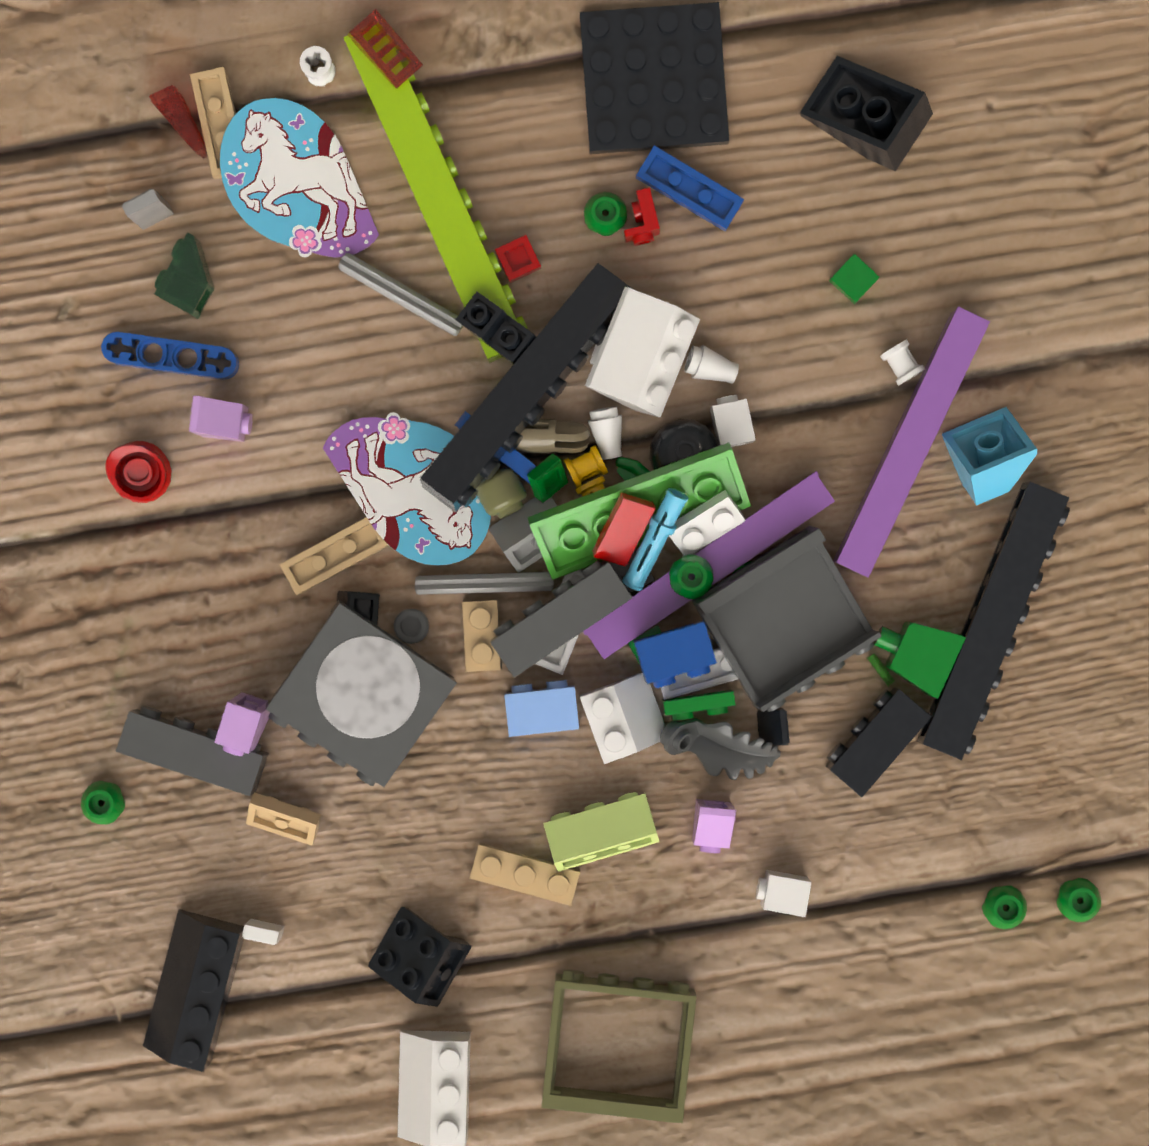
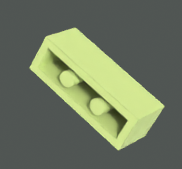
(600, 831)

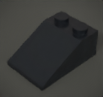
(868, 112)

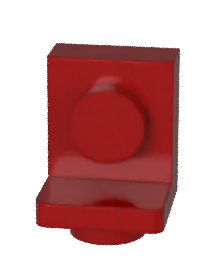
(643, 212)

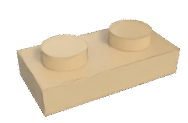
(478, 624)
(283, 818)

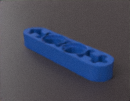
(170, 359)

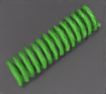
(879, 670)

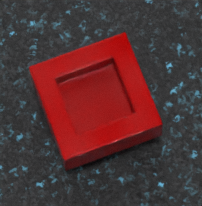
(518, 258)

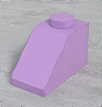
(220, 419)
(242, 724)
(713, 825)

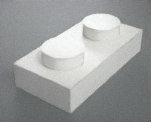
(706, 523)

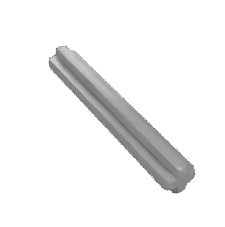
(400, 293)
(483, 583)

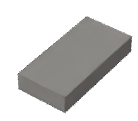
(147, 209)

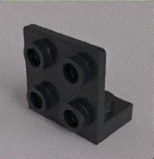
(418, 958)

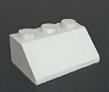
(642, 352)
(434, 1087)

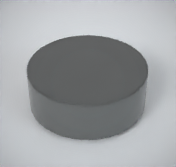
(411, 626)

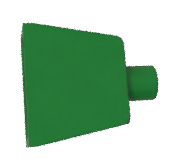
(921, 655)

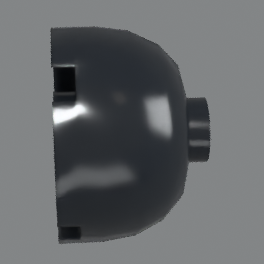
(679, 441)

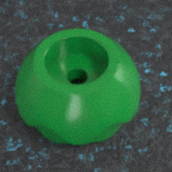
(603, 224)
(691, 588)
(113, 801)
(1068, 896)
(994, 903)

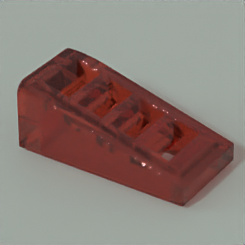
(363, 27)
(175, 110)

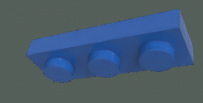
(689, 188)

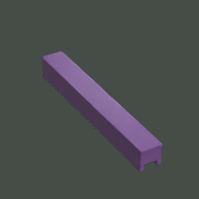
(911, 441)
(724, 556)

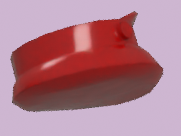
(139, 471)

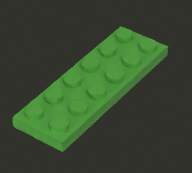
(572, 529)

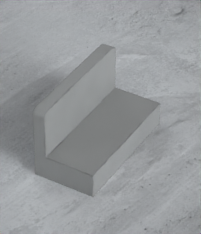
(516, 536)

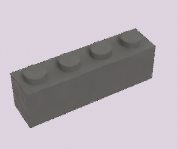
(561, 618)
(189, 751)

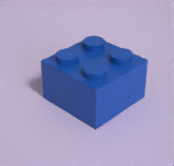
(675, 653)

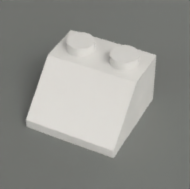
(623, 717)

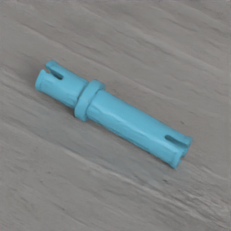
(671, 505)

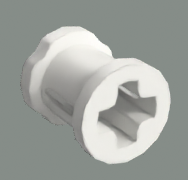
(311, 57)
(902, 362)

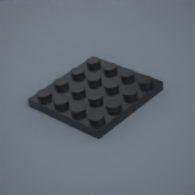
(654, 78)

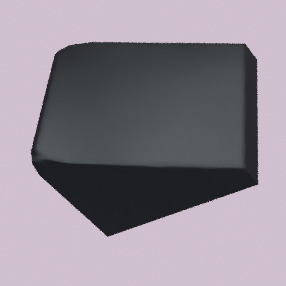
(364, 603)
(773, 726)

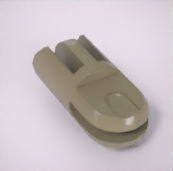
(554, 436)

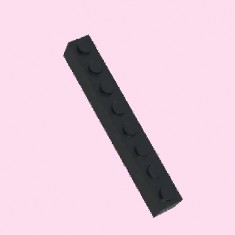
(524, 391)
(994, 618)

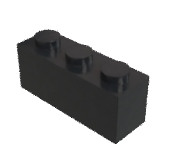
(877, 740)

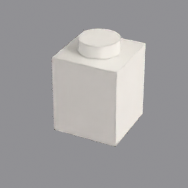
(732, 421)
(784, 893)

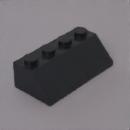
(194, 990)

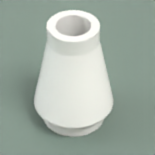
(709, 365)
(606, 429)

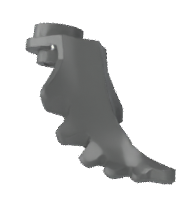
(719, 748)

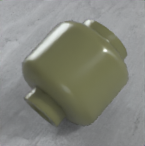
(502, 493)

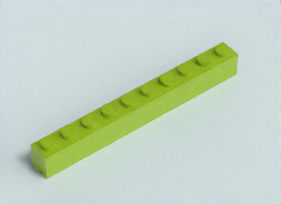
(433, 183)

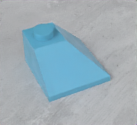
(990, 454)

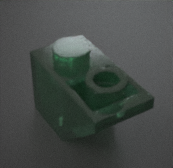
(187, 279)

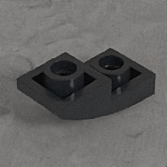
(495, 327)

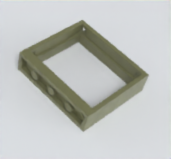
(617, 1103)

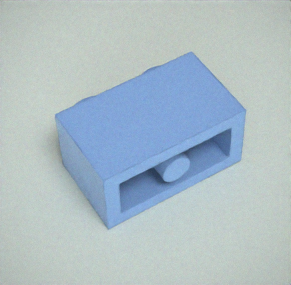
(541, 709)

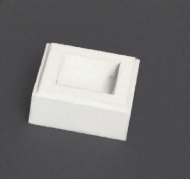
(263, 931)

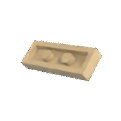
(214, 110)
(332, 556)
(524, 874)

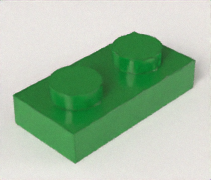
(714, 702)

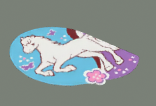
(294, 180)
(383, 471)

